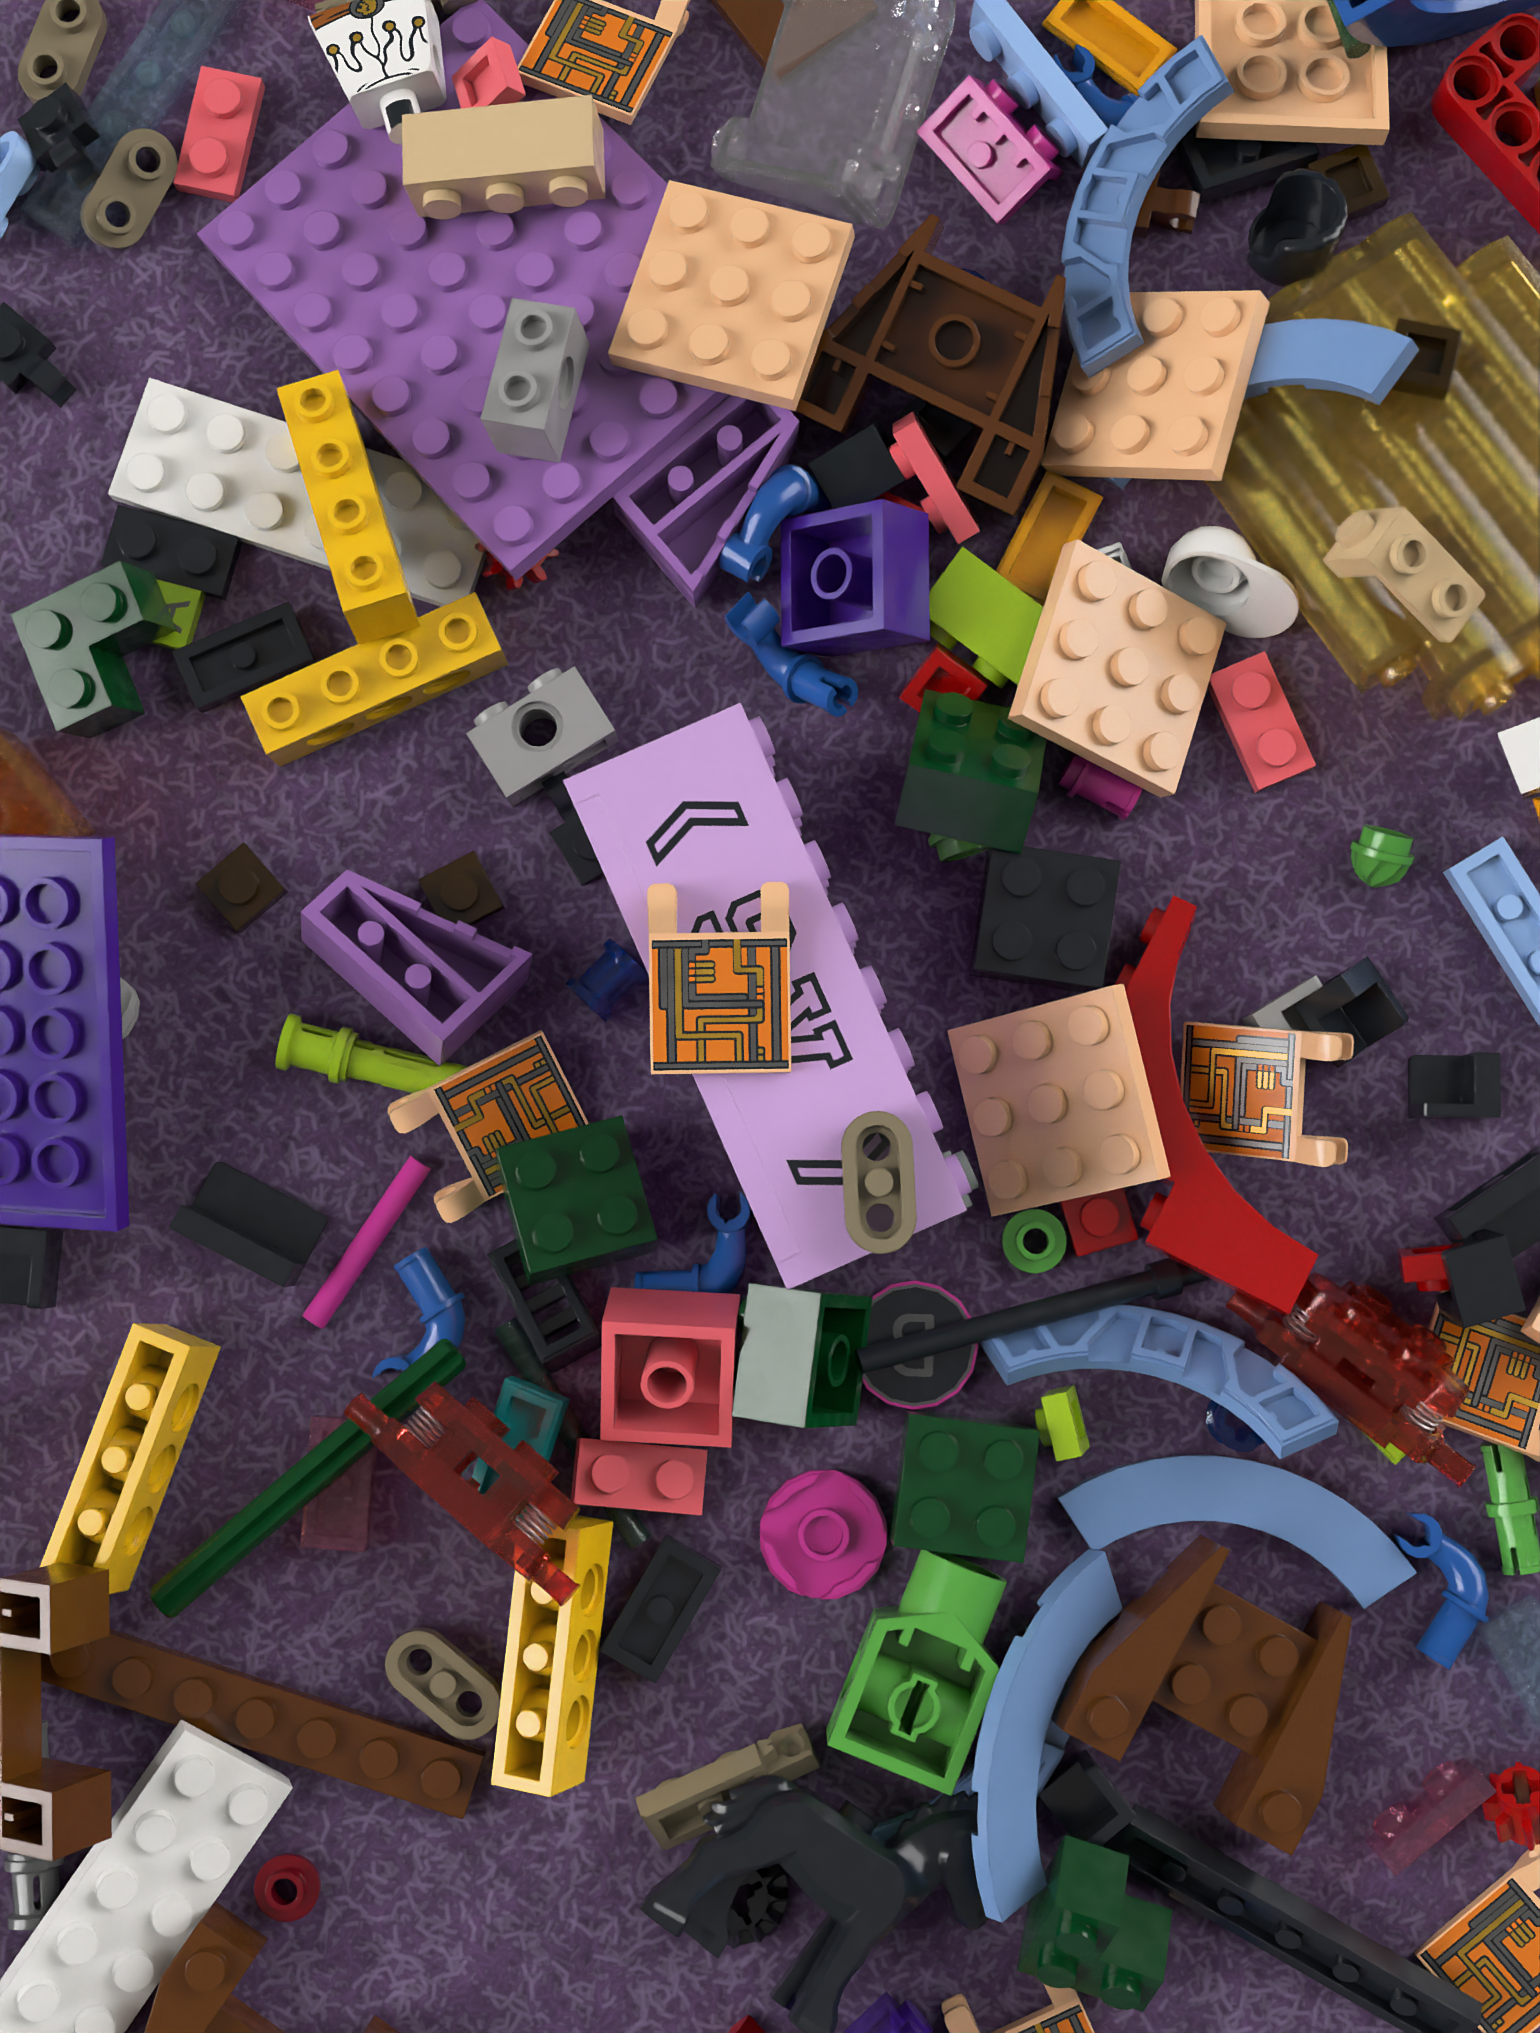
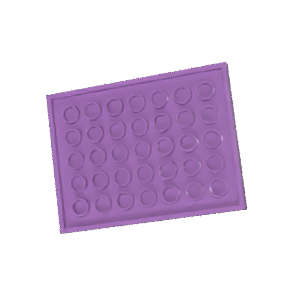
(422, 305)

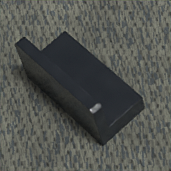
(1502, 1204)
(252, 1224)

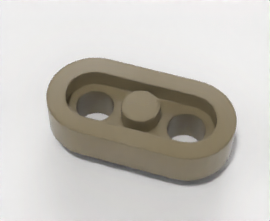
(62, 44)
(130, 188)
(878, 1182)
(439, 1688)

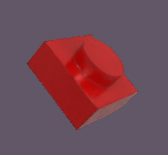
(943, 673)
(1098, 1221)
(1424, 1266)

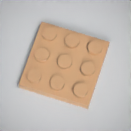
(1291, 75)
(732, 295)
(1169, 401)
(1117, 669)
(1058, 1101)

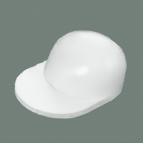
(1221, 576)

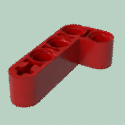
(1497, 108)

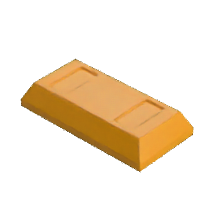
(1114, 37)
(1053, 518)

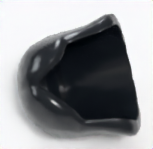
(1297, 228)

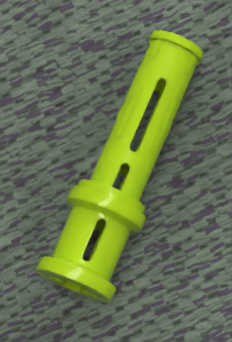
(346, 1056)

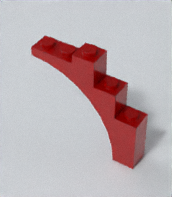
(1203, 1216)

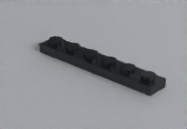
(1292, 1929)

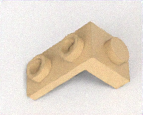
(1410, 564)

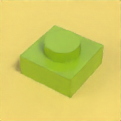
(1062, 1423)

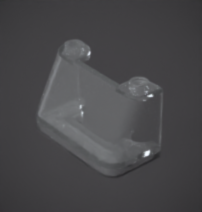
(839, 106)

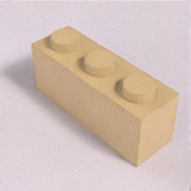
(503, 157)

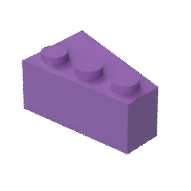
(703, 488)
(411, 965)

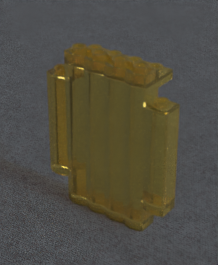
(1455, 464)

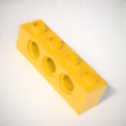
(348, 508)
(374, 681)
(132, 1451)
(553, 1666)

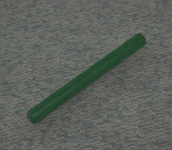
(299, 1484)

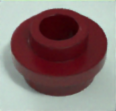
(291, 1867)

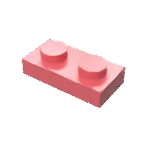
(219, 134)
(918, 456)
(1260, 722)
(639, 1477)

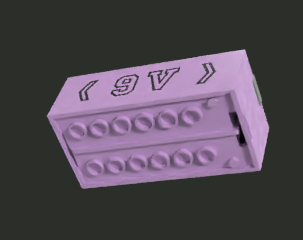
(717, 827)

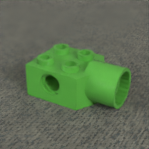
(922, 1674)

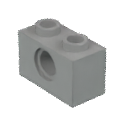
(535, 380)
(580, 733)

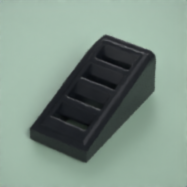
(567, 1349)

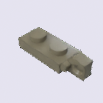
(678, 1804)

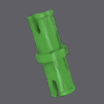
(1512, 1509)

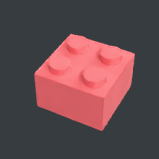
(669, 1367)

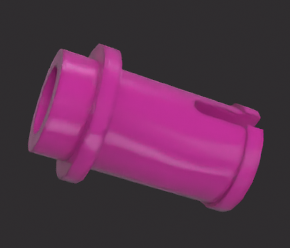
(1099, 786)

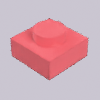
(489, 77)

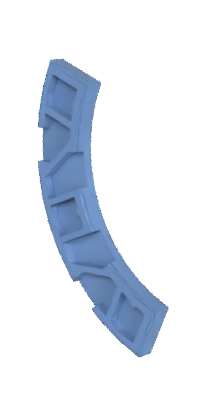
(1112, 193)
(1326, 356)
(1179, 1351)
(1243, 1494)
(1016, 1727)

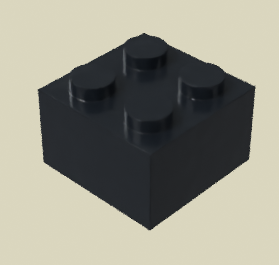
(1045, 918)

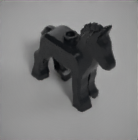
(838, 1864)

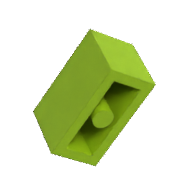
(985, 615)

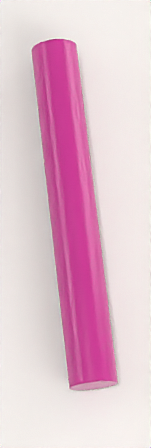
(366, 1242)

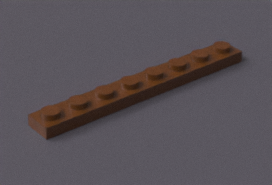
(271, 1719)

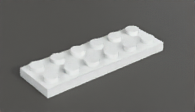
(242, 477)
(142, 1888)

